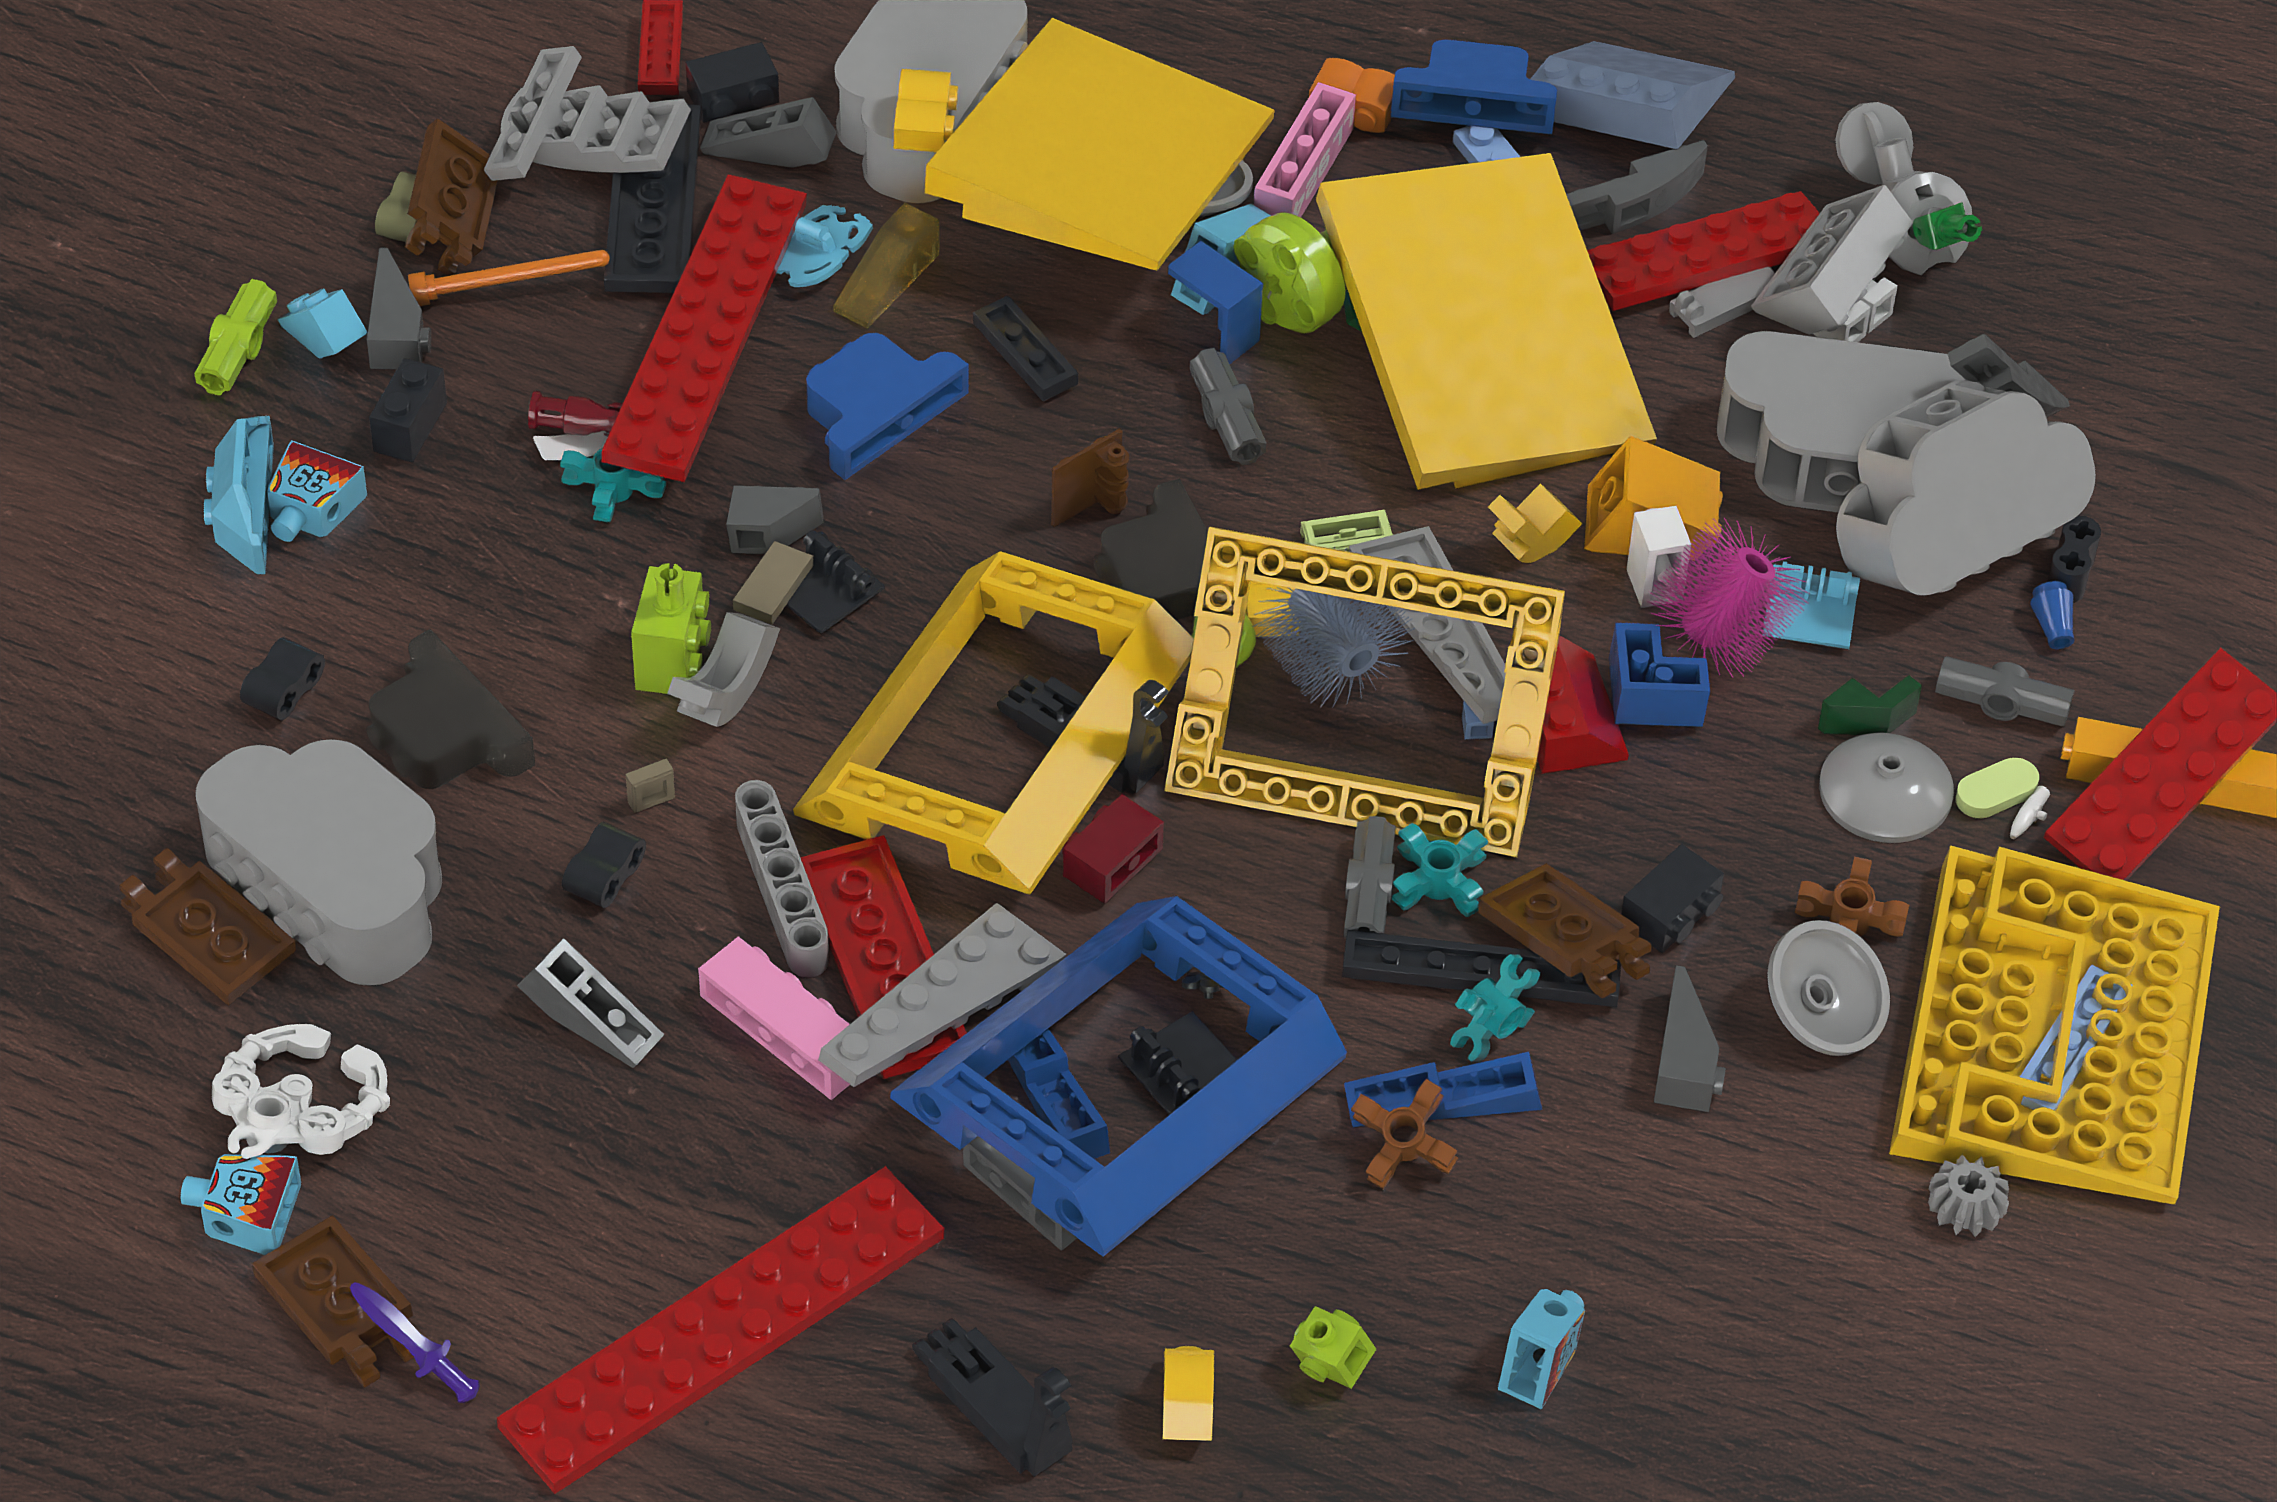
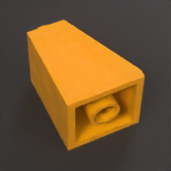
(1648, 478)

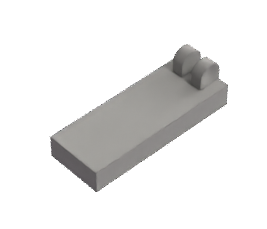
(1719, 301)

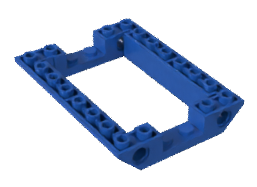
(1115, 1200)

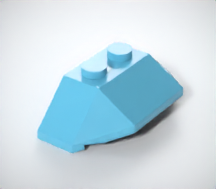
(240, 489)

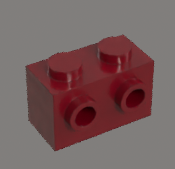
(1112, 848)

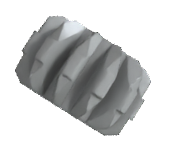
(1968, 1195)

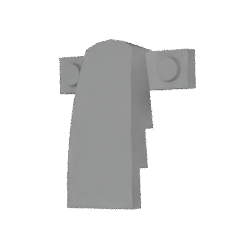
(582, 126)

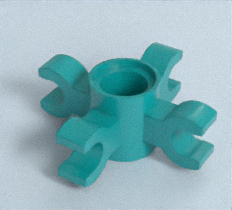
(611, 482)
(1439, 869)
(1494, 1008)

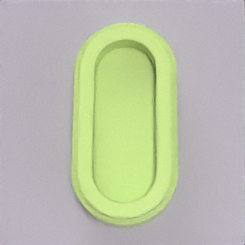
(1997, 787)

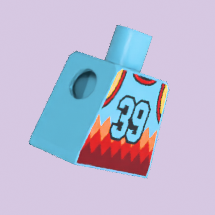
(313, 492)
(246, 1199)
(1548, 1323)

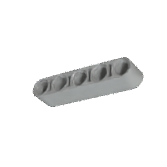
(782, 878)

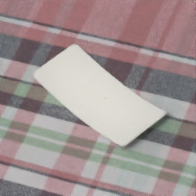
(554, 446)

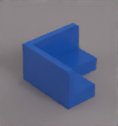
(1228, 289)

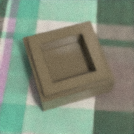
(650, 785)

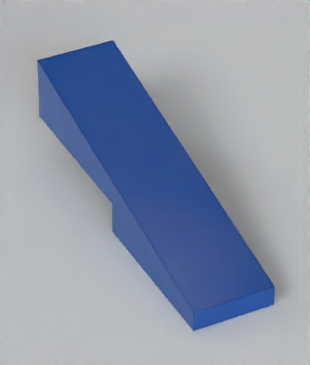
(1470, 1090)
(1058, 1096)

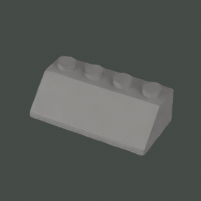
(1835, 262)

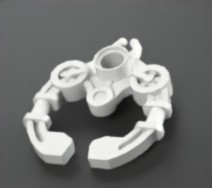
(281, 1112)

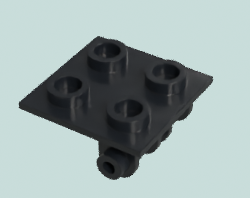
(833, 584)
(1176, 1060)

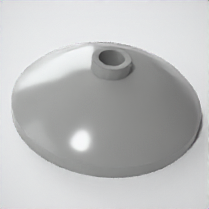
(1886, 787)
(1844, 981)

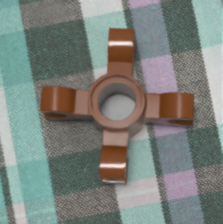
(1853, 903)
(1423, 1145)

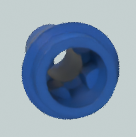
(2054, 611)

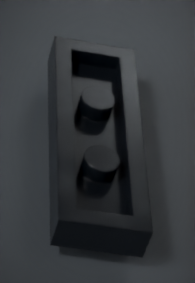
(1025, 348)

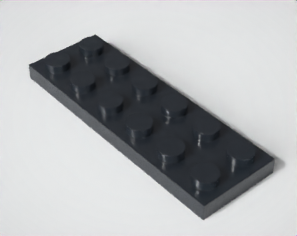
(654, 219)

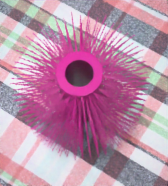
(1728, 597)

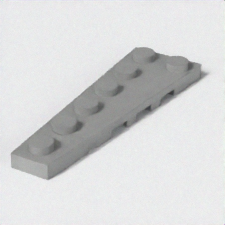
(1454, 645)
(960, 979)

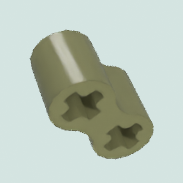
(392, 214)

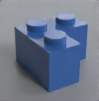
(1655, 687)

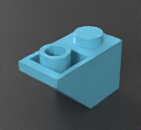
(323, 322)

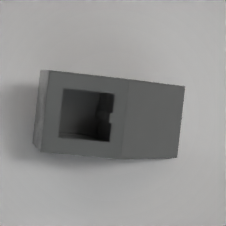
(771, 514)

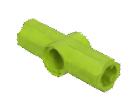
(236, 337)

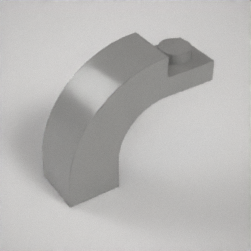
(729, 673)

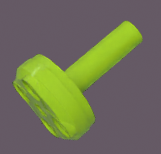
(1297, 271)

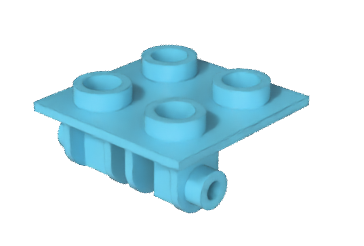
(1830, 608)

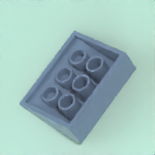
(1632, 92)

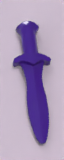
(428, 1354)

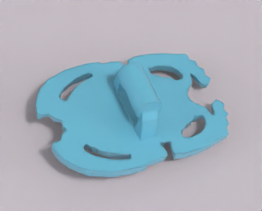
(820, 246)

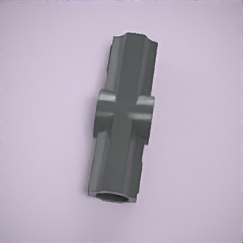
(1228, 406)
(2004, 691)
(1370, 876)

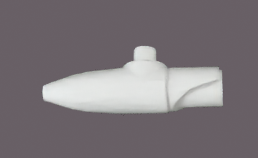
(2030, 812)

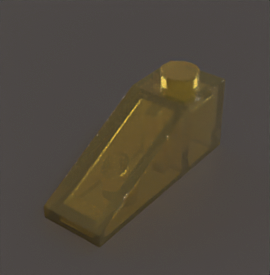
(890, 265)

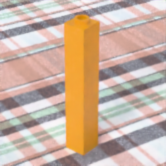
(2246, 788)

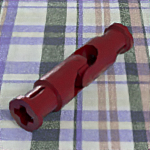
(578, 414)

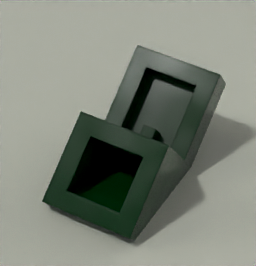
(1860, 712)

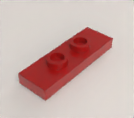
(660, 47)

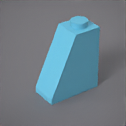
(1219, 234)

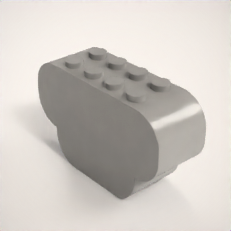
(955, 36)
(1807, 404)
(1960, 487)
(326, 852)

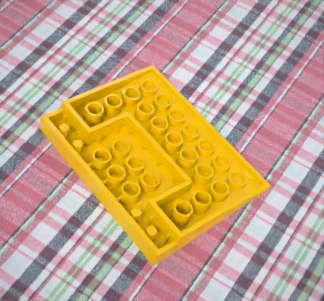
(1095, 148)
(1483, 319)
(1996, 974)

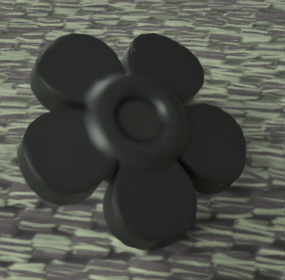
(1199, 980)

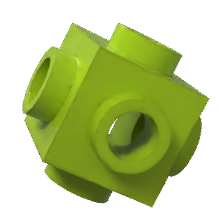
(1332, 1347)

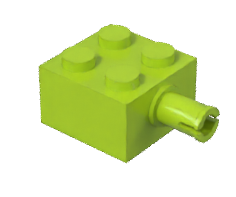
(669, 628)

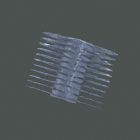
(1337, 634)

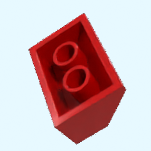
(1578, 715)

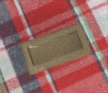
(773, 582)

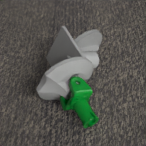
(1878, 149)

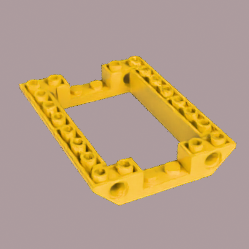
(1207, 771)
(1025, 840)

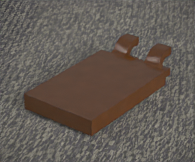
(450, 197)
(206, 926)
(1567, 927)
(313, 1284)

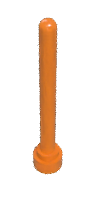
(428, 287)

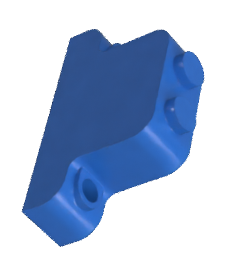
(1475, 88)
(878, 396)

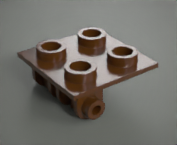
(1091, 477)

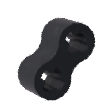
(2075, 554)
(282, 678)
(604, 864)

